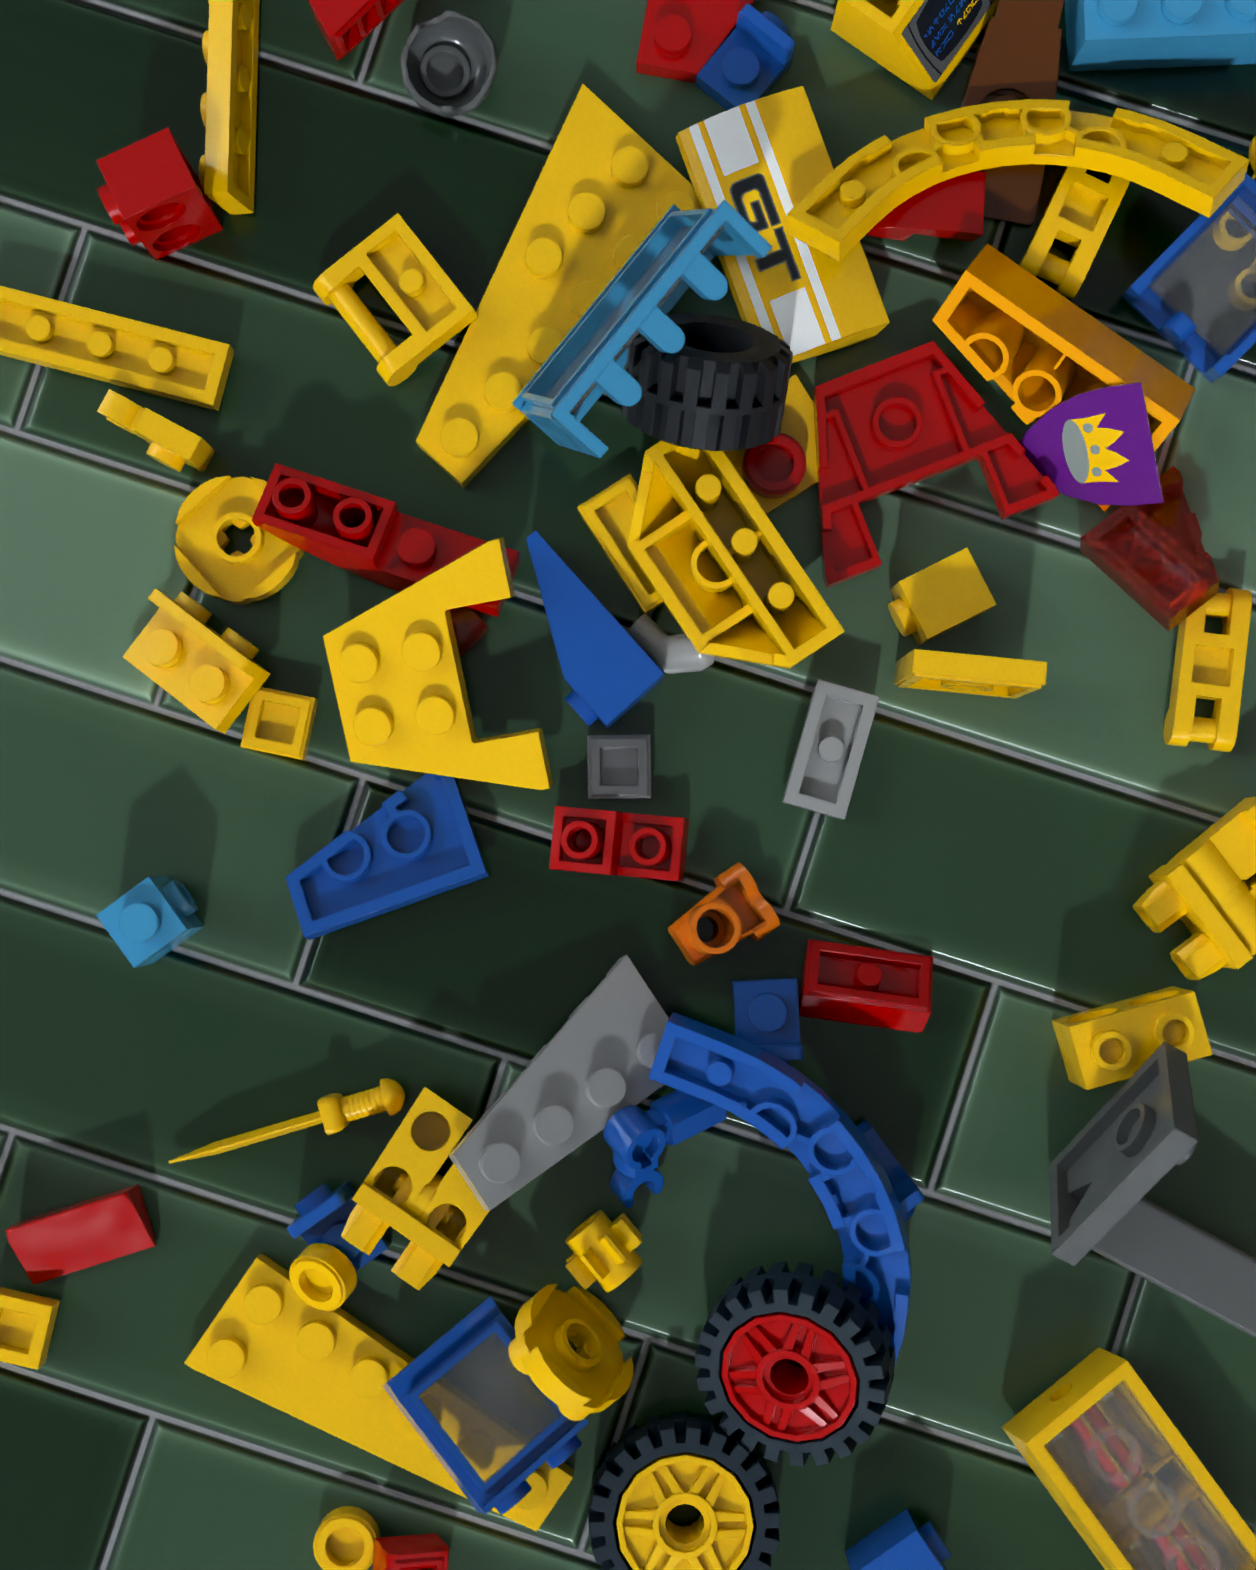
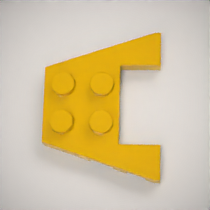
(406, 686)

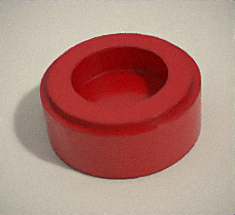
(774, 467)

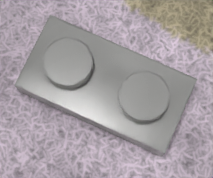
(830, 749)

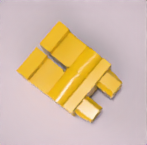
(1212, 893)
(415, 1199)

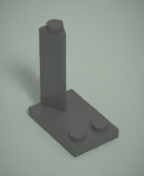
(1102, 1187)

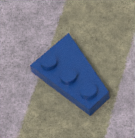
(394, 858)

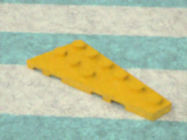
(576, 232)

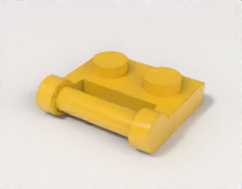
(410, 285)

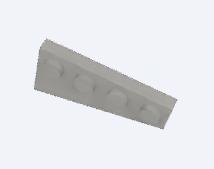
(568, 1089)

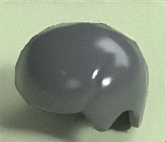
(449, 64)

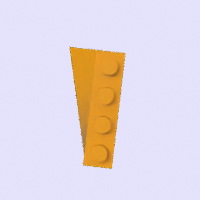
(1048, 347)

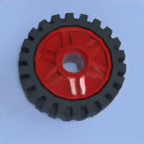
(785, 1406)

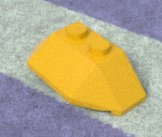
(723, 562)

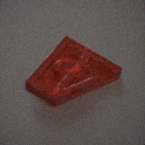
(1156, 554)

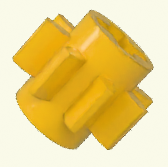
(604, 1251)

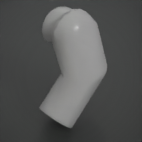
(669, 652)

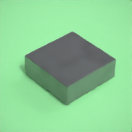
(619, 766)

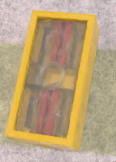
(1128, 1474)

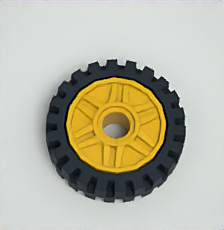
(676, 1465)

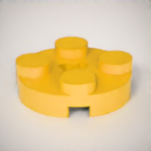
(202, 542)
(573, 1380)

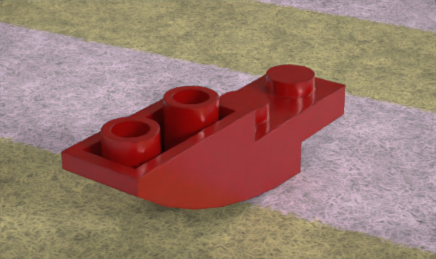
(362, 532)

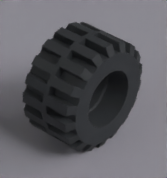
(716, 391)

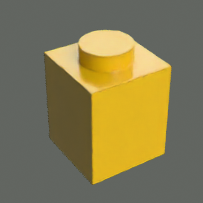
(940, 597)

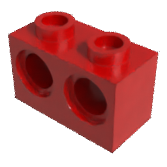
(156, 195)

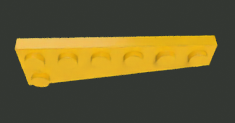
(332, 1377)

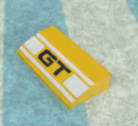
(763, 165)

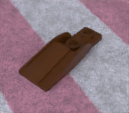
(1016, 62)

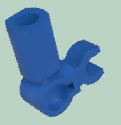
(641, 1137)

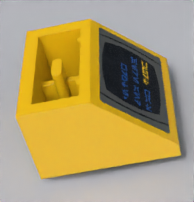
(914, 37)

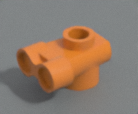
(735, 912)

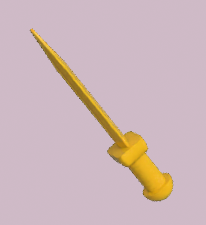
(333, 1112)

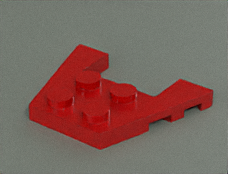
(899, 428)

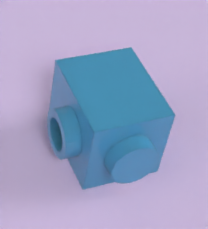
(151, 919)

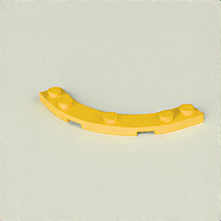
(1011, 134)

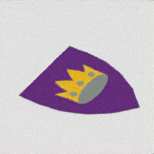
(1098, 447)

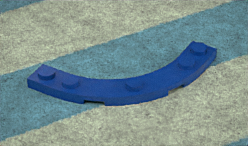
(820, 1135)

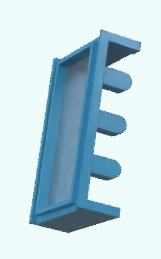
(633, 303)

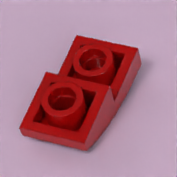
(943, 210)
(619, 843)

